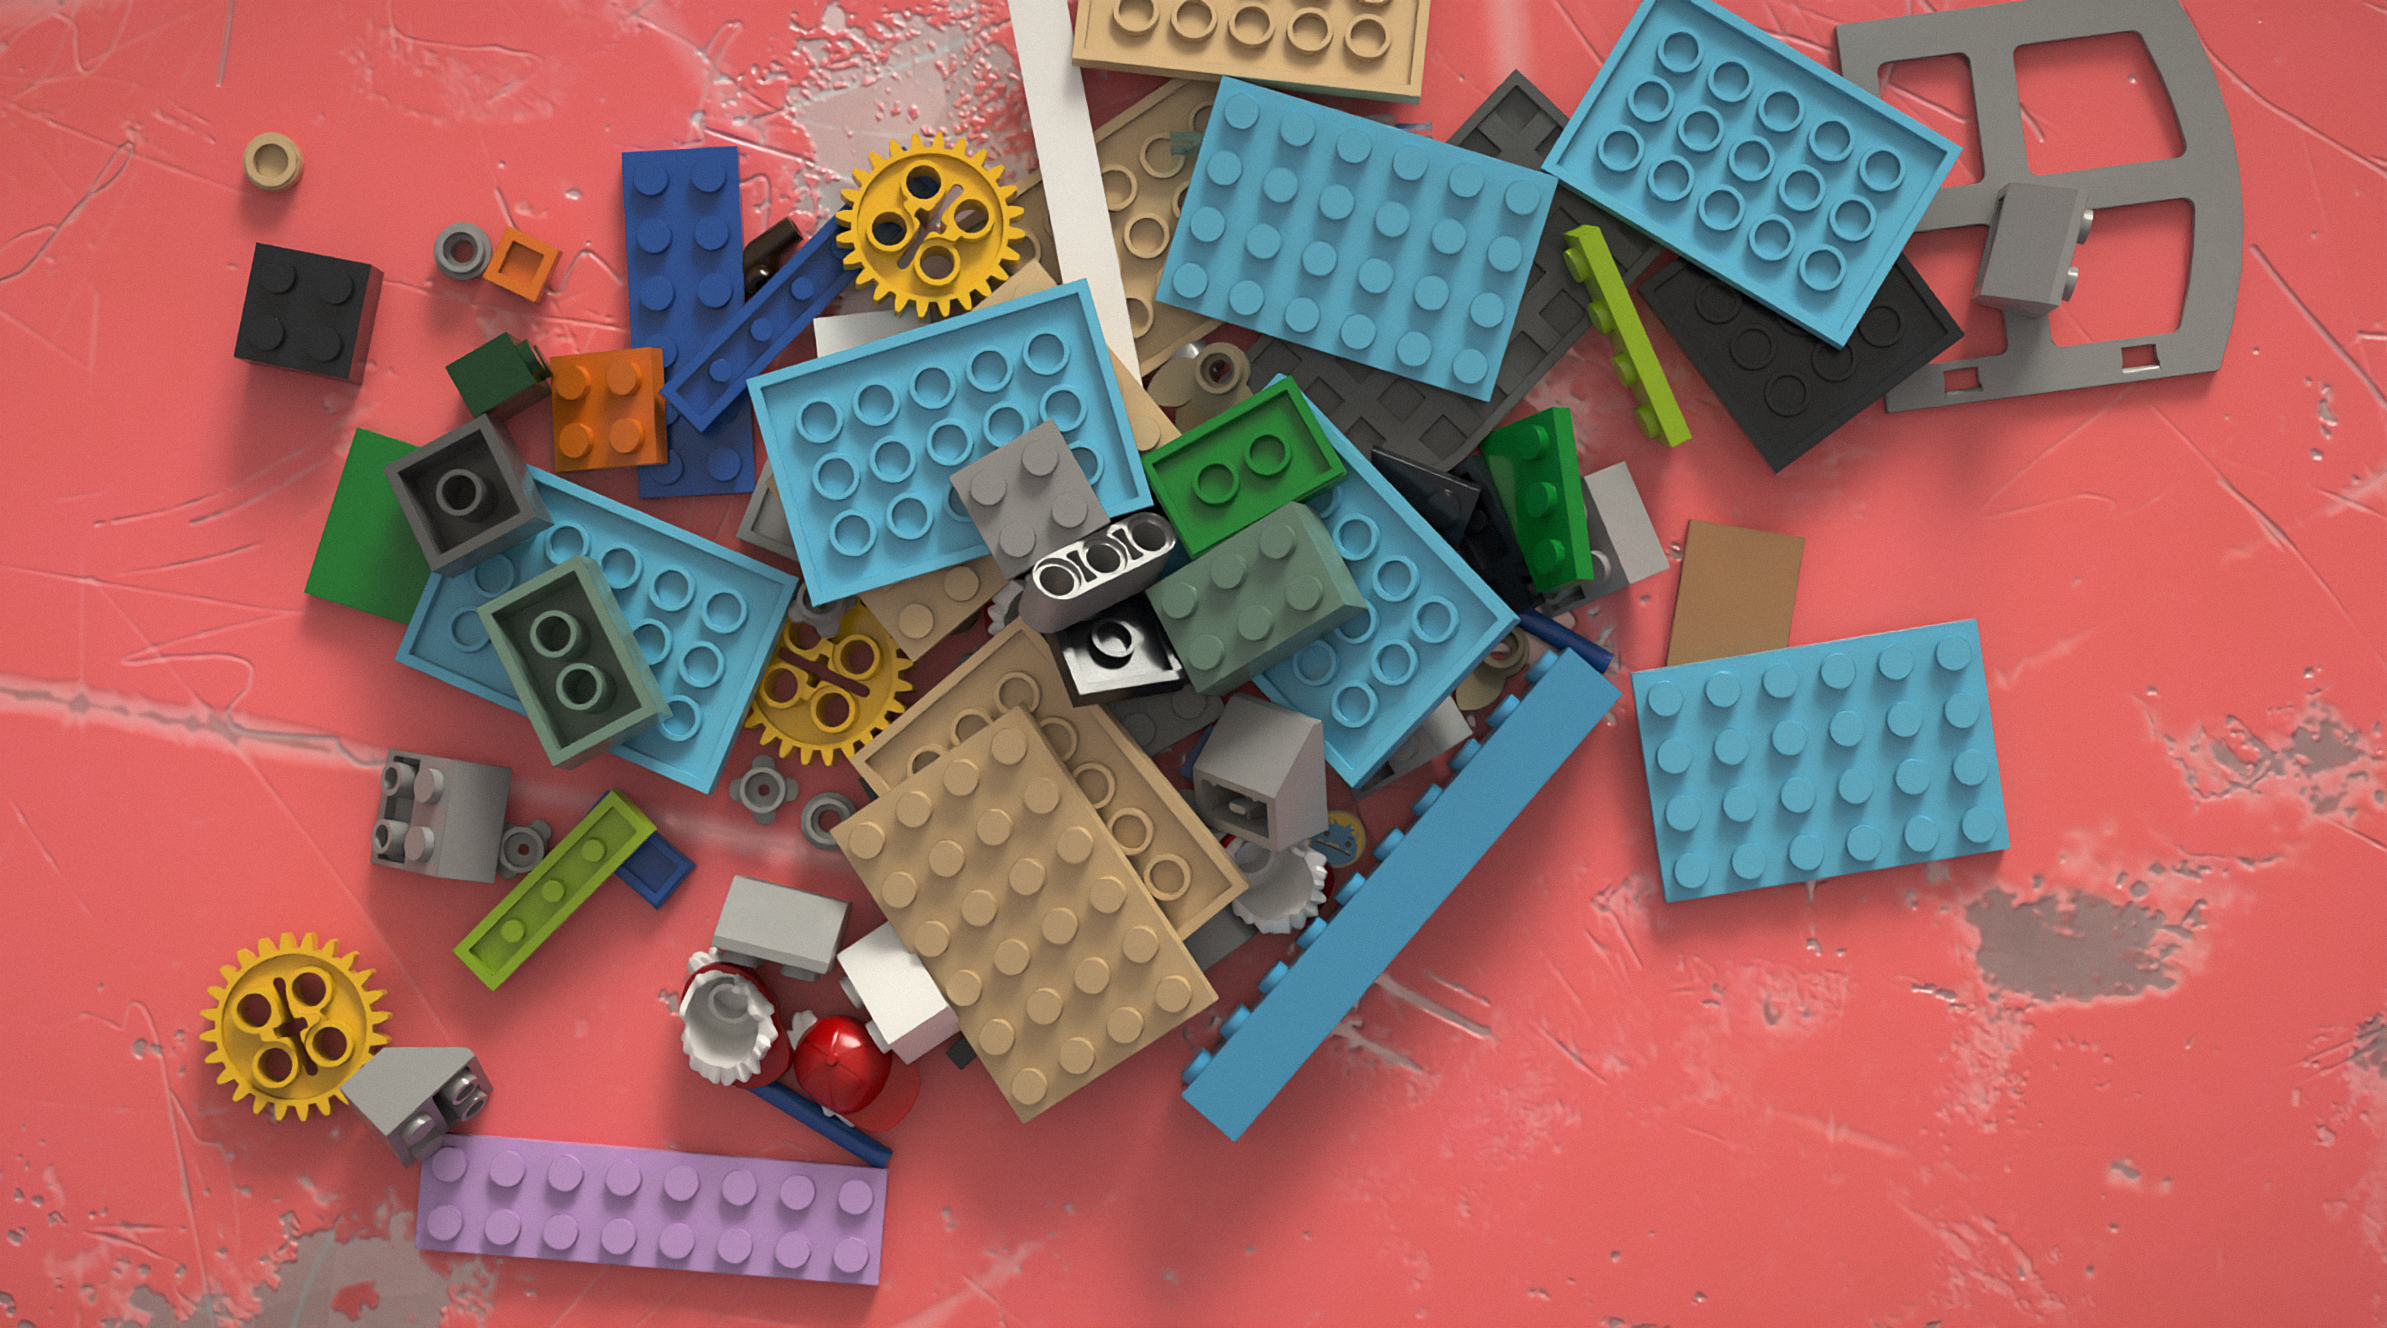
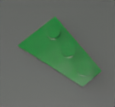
(1543, 496)

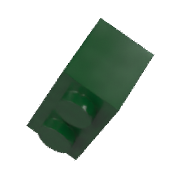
(501, 377)

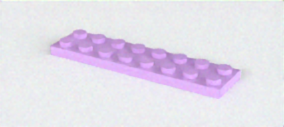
(653, 1208)

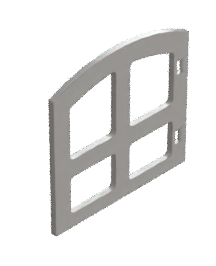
(2203, 176)

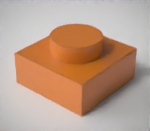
(522, 265)

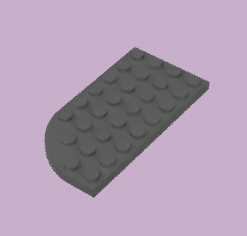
(1440, 424)

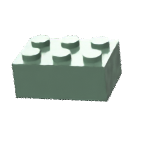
(1256, 599)
(574, 662)

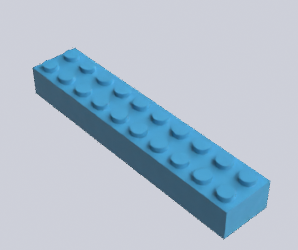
(1399, 891)

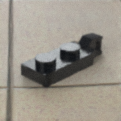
(1491, 542)

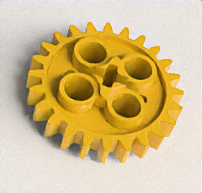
(886, 198)
(803, 718)
(246, 1045)

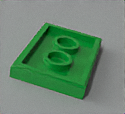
(1242, 467)
(367, 545)

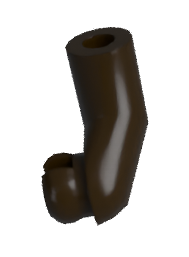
(764, 253)

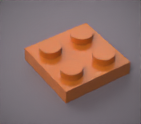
(608, 410)

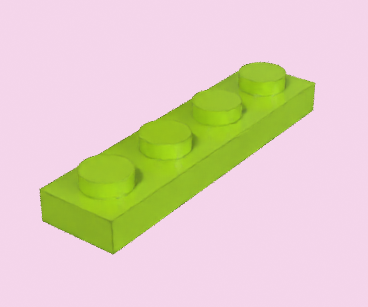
(1617, 317)
(555, 889)

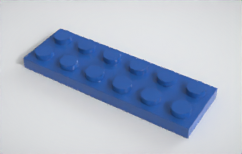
(682, 290)

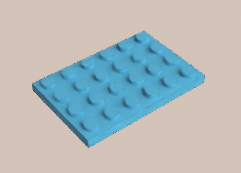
(1752, 162)
(1356, 238)
(880, 427)
(693, 606)
(1412, 646)
(1819, 760)

